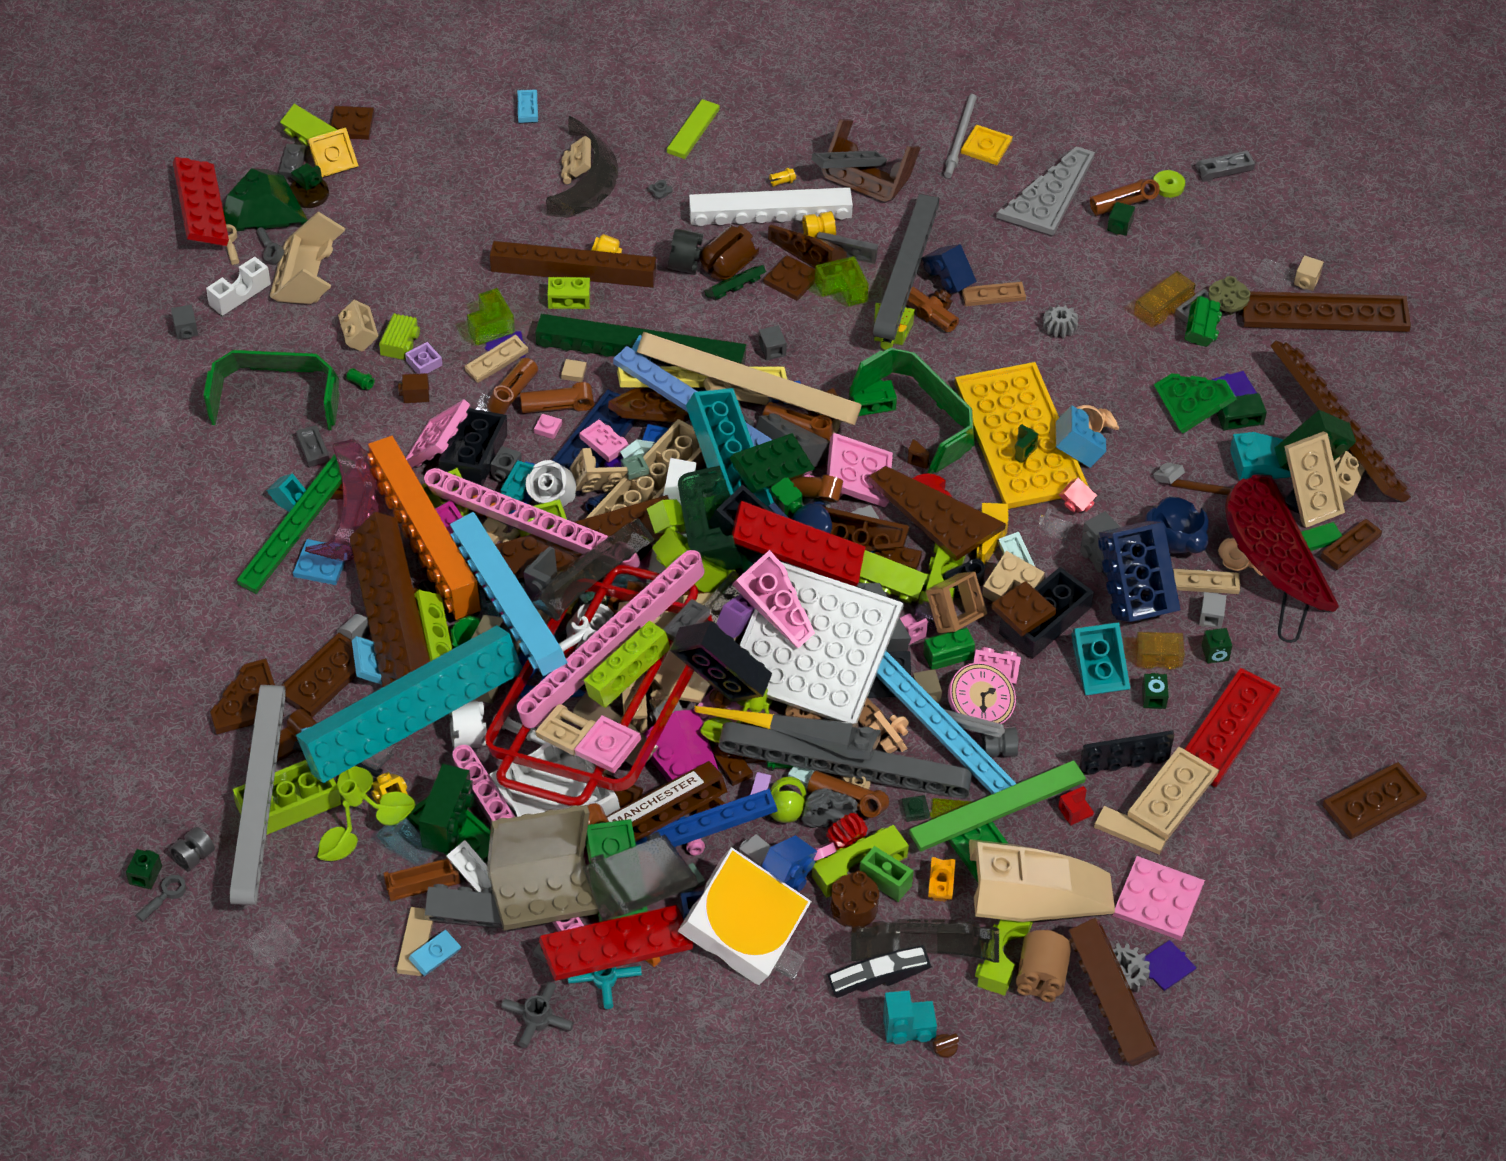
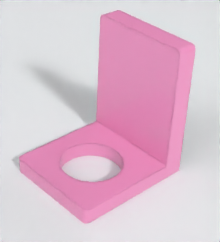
(916, 630)

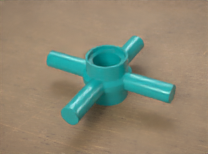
(607, 982)

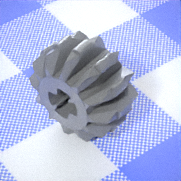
(1060, 321)

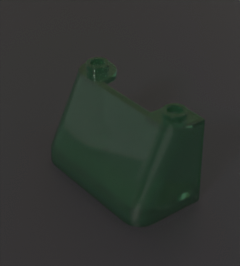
(700, 496)

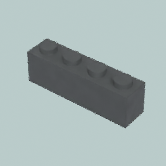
(462, 906)

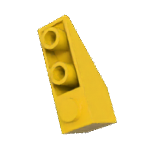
(1000, 512)

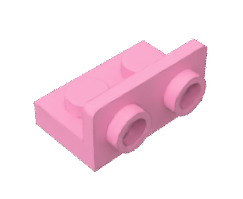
(603, 440)
(1006, 662)

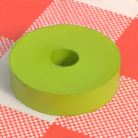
(1176, 185)

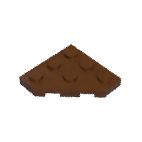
(647, 405)
(240, 699)

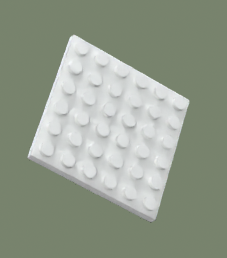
(839, 661)

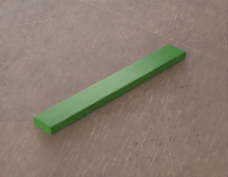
(997, 806)

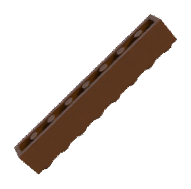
(568, 262)

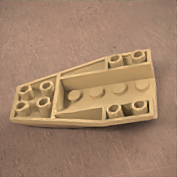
(1036, 884)

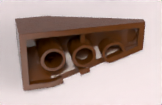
(805, 247)
(868, 531)

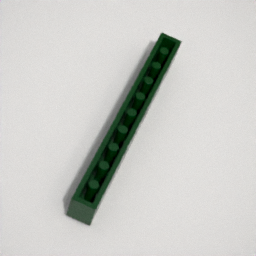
(612, 339)

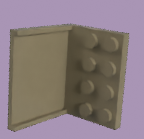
(539, 867)

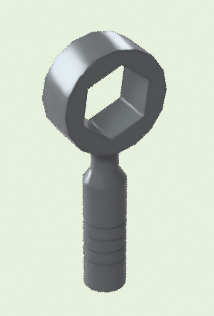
(270, 248)
(158, 901)

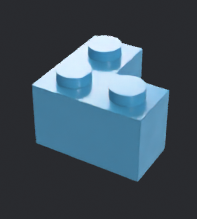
(1077, 439)

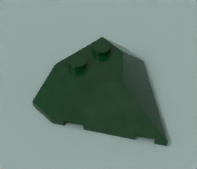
(262, 201)

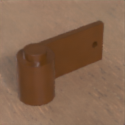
(297, 720)

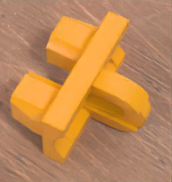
(941, 879)

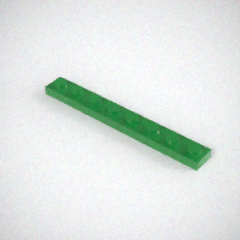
(292, 527)

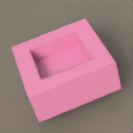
(548, 426)

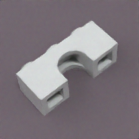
(251, 280)

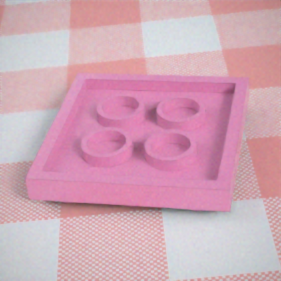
(437, 433)
(854, 464)
(1158, 898)

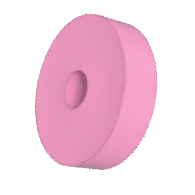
(824, 850)

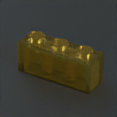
(1164, 299)

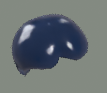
(814, 515)
(1183, 525)

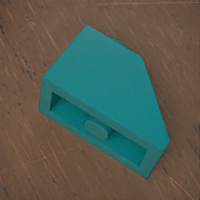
(286, 491)

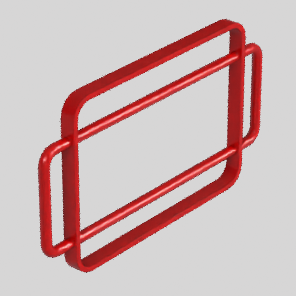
(591, 779)

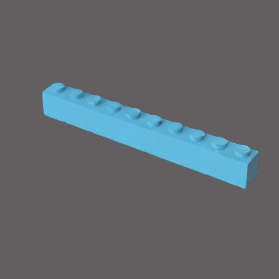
(508, 595)

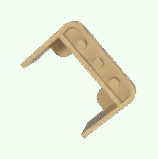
(298, 269)

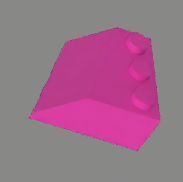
(681, 745)

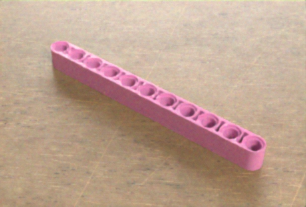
(519, 518)
(613, 634)
(493, 802)

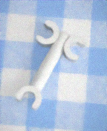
(581, 633)

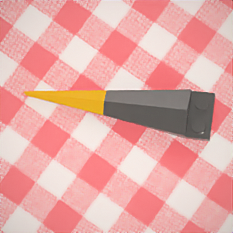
(836, 736)

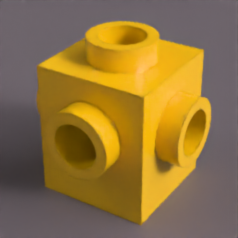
(385, 780)

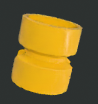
(823, 223)

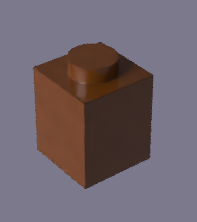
(414, 388)

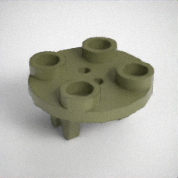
(1222, 291)

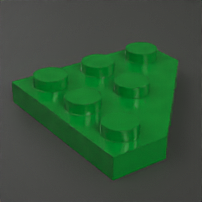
(1193, 398)

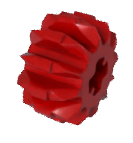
(847, 831)

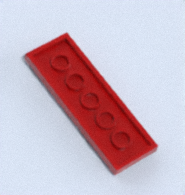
(200, 201)
(798, 544)
(1233, 721)
(614, 942)

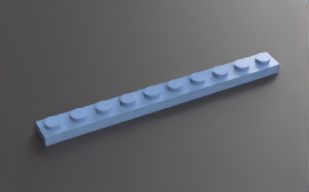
(666, 384)

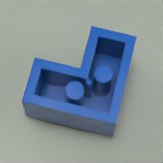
(790, 862)

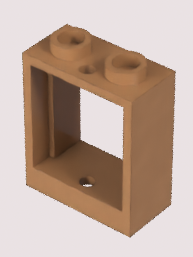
(943, 607)

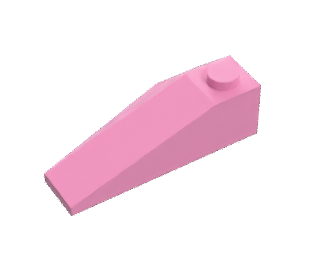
(774, 597)

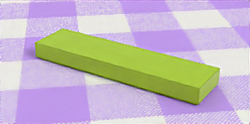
(693, 129)

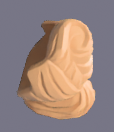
(1099, 418)
(1233, 557)

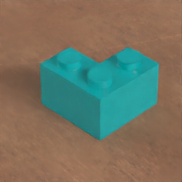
(908, 1020)

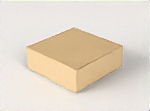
(574, 370)

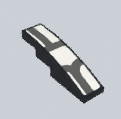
(881, 969)

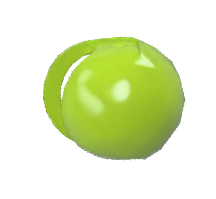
(788, 803)

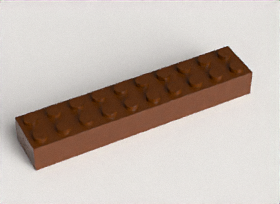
(388, 597)

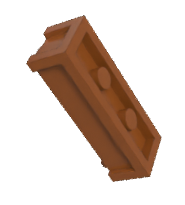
(419, 878)

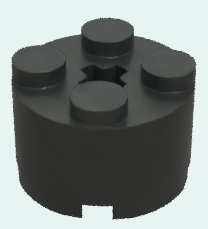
(685, 251)

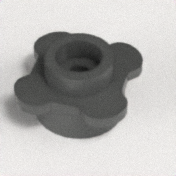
(660, 189)

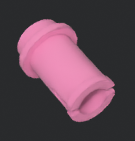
(695, 847)

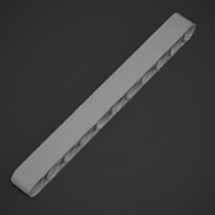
(257, 795)

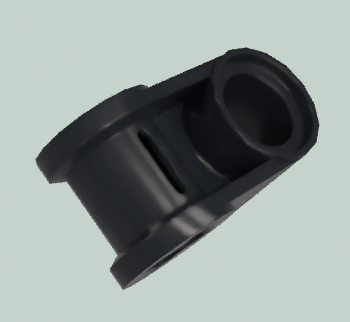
(971, 566)

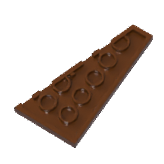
(945, 520)

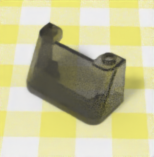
(637, 876)

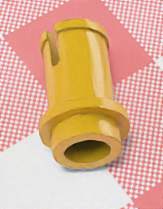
(783, 177)

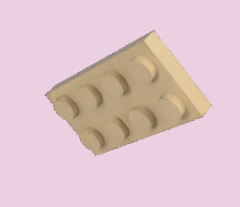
(1314, 479)
(1173, 793)

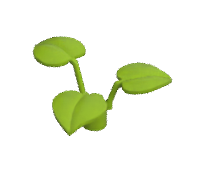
(712, 727)
(353, 786)

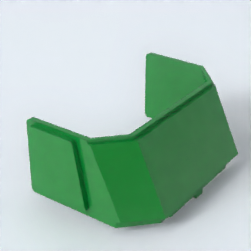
(274, 362)
(910, 364)

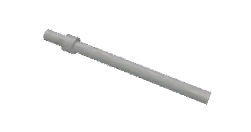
(952, 159)

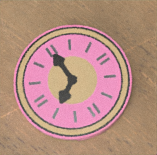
(982, 693)

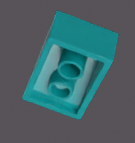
(1256, 455)
(1101, 658)

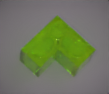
(842, 277)
(492, 319)

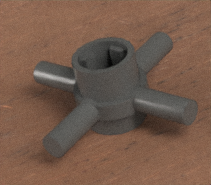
(531, 1017)

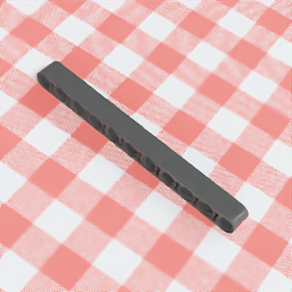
(906, 267)
(882, 767)

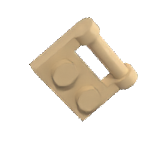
(562, 734)

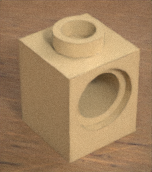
(1308, 273)

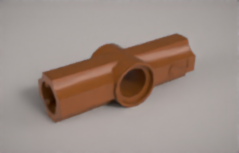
(932, 310)

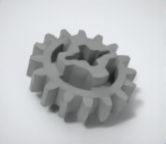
(1133, 964)

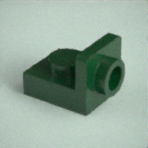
(307, 176)
(1026, 443)

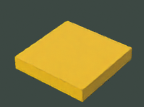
(986, 144)
(333, 152)

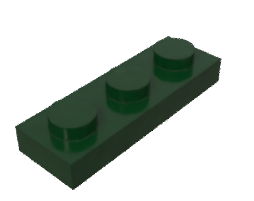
(736, 282)

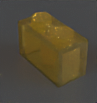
(1159, 650)

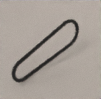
(1281, 621)

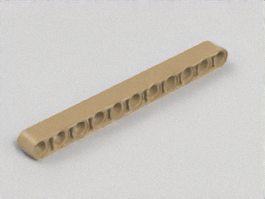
(749, 378)

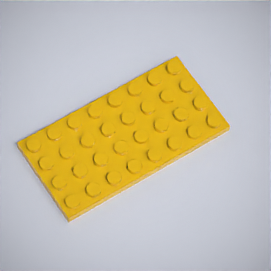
(999, 405)

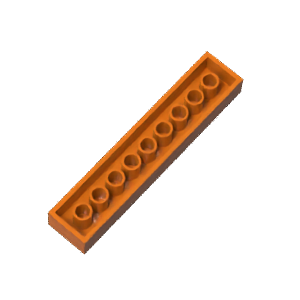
(424, 528)

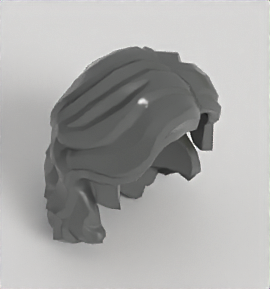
(827, 806)

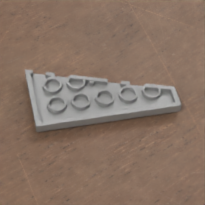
(1049, 196)

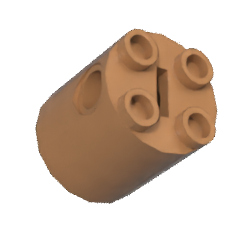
(1043, 964)

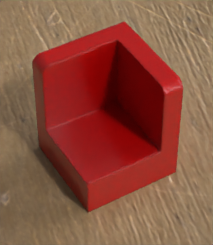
(1074, 806)

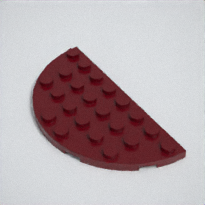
(1274, 542)

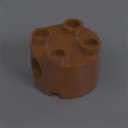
(854, 900)

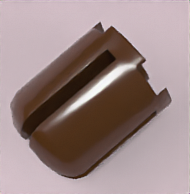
(728, 253)

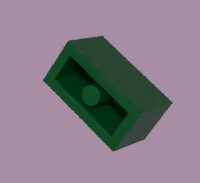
(1243, 412)

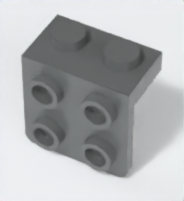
(540, 573)

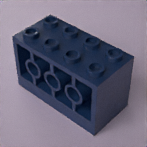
(1139, 571)

